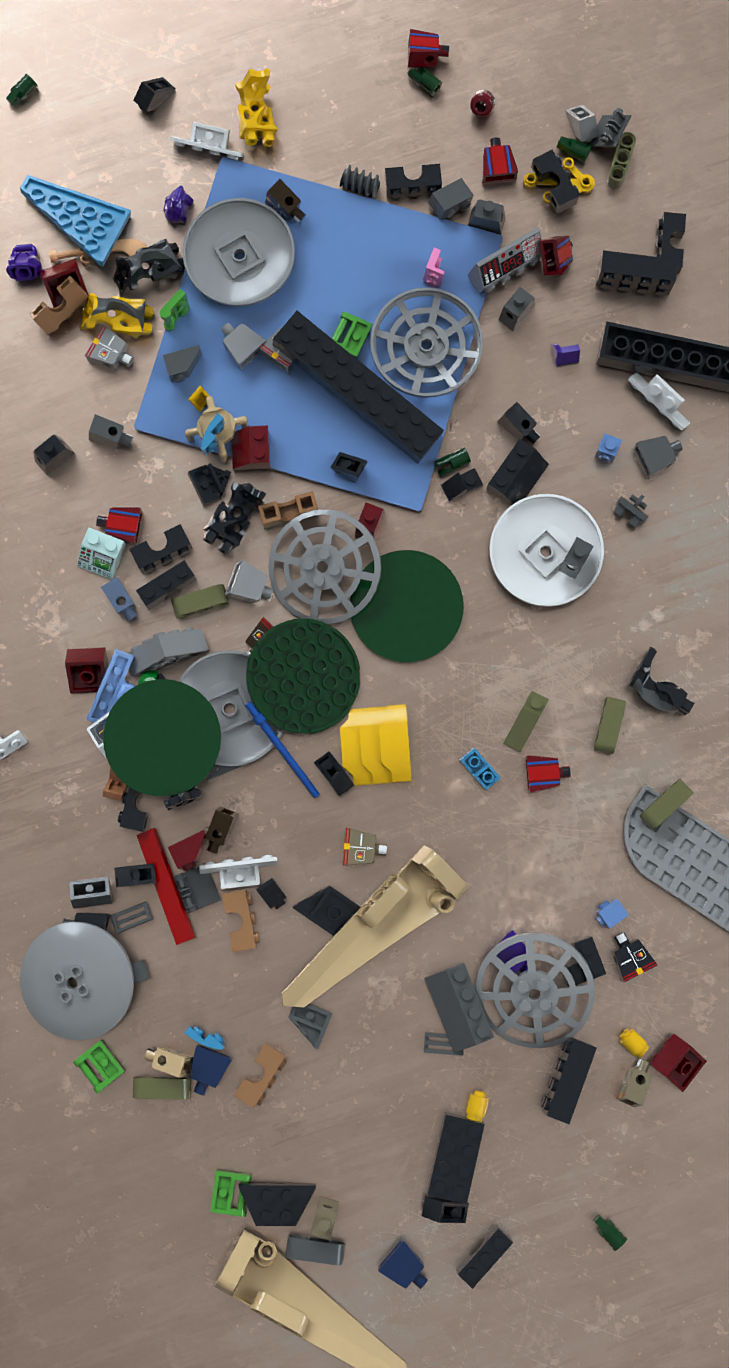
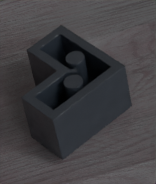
(588, 950)

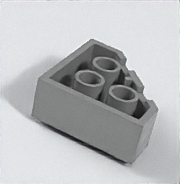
(167, 650)

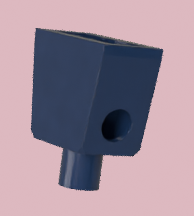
(208, 1068)
(403, 1266)

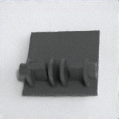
(610, 129)
(196, 889)

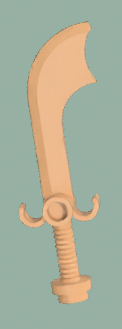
(127, 246)

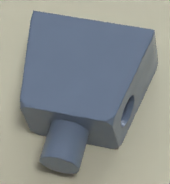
(114, 591)

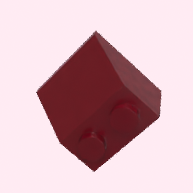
(57, 275)
(251, 448)
(85, 669)
(188, 851)
(678, 1062)

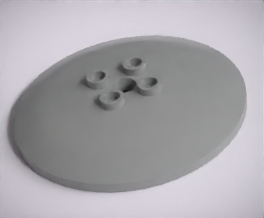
(233, 228)
(223, 681)
(101, 974)

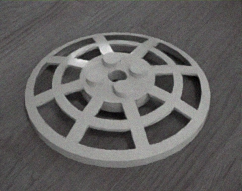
(426, 332)
(336, 566)
(540, 981)

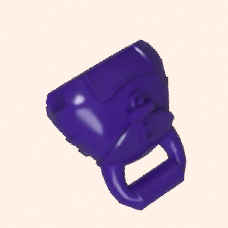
(177, 205)
(23, 263)

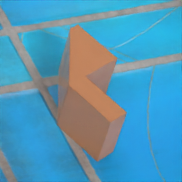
(115, 787)

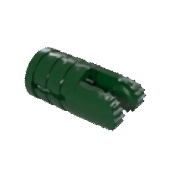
(425, 79)
(455, 459)

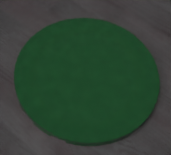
(412, 609)
(303, 676)
(162, 738)

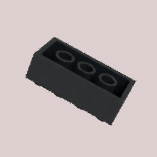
(636, 273)
(568, 1080)
(455, 1158)

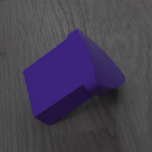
(566, 354)

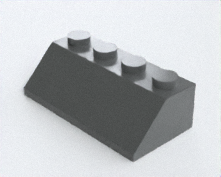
(459, 1007)

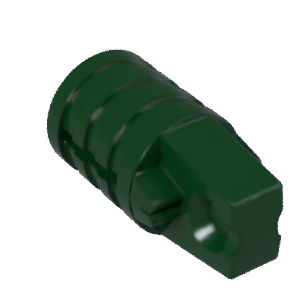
(21, 89)
(574, 148)
(610, 1232)

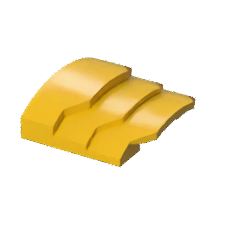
(376, 745)

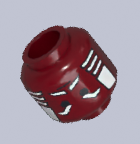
(477, 103)

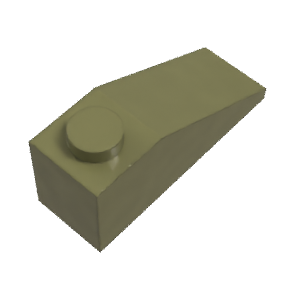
(526, 721)

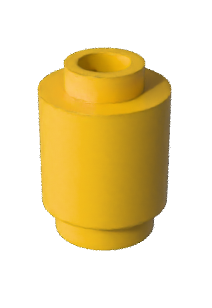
(633, 1042)
(477, 1106)

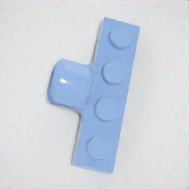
(112, 685)

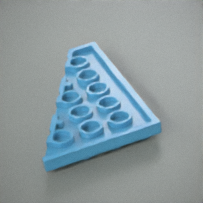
(84, 219)

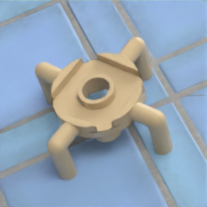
(225, 435)

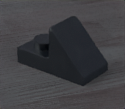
(349, 465)
(461, 484)
(135, 875)

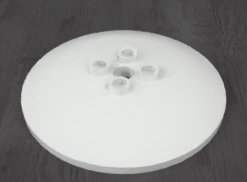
(541, 523)

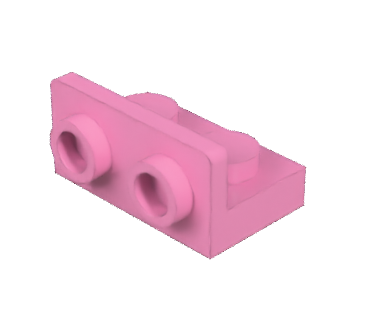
(433, 274)

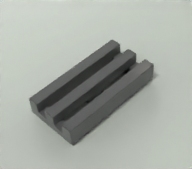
(147, 911)
(437, 1043)

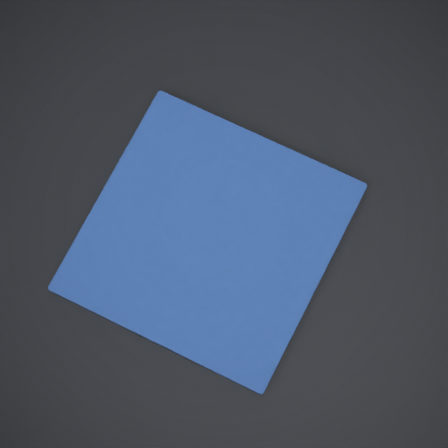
(347, 259)

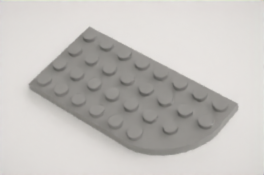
(681, 857)

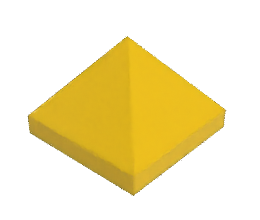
(198, 398)

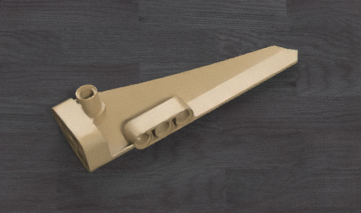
(387, 916)
(295, 1303)

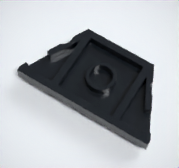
(328, 909)
(276, 1203)

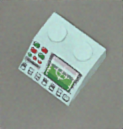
(101, 553)

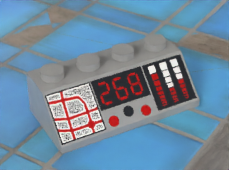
(506, 262)

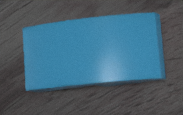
(209, 440)
(479, 768)
(212, 1040)

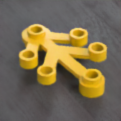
(578, 181)

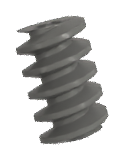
(360, 181)

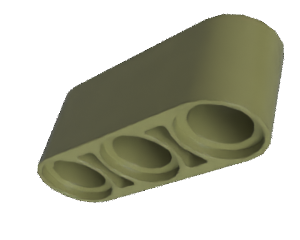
(622, 152)
(199, 601)
(609, 725)
(666, 804)
(161, 1088)

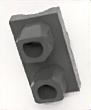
(625, 505)

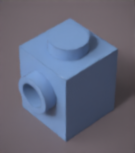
(608, 448)
(611, 913)

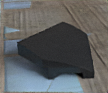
(209, 483)

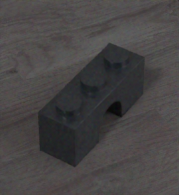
(550, 167)
(399, 185)
(671, 226)
(176, 545)
(158, 588)
(131, 816)
(490, 1251)

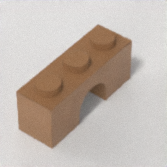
(51, 318)
(281, 513)
(239, 903)
(252, 1091)

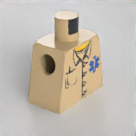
(176, 1062)

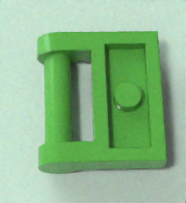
(174, 309)
(356, 335)
(104, 1063)
(224, 1191)

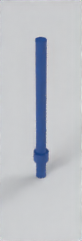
(259, 720)

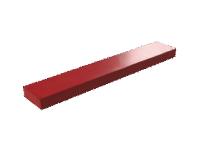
(166, 886)

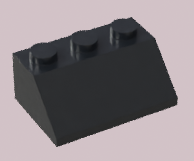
(518, 473)

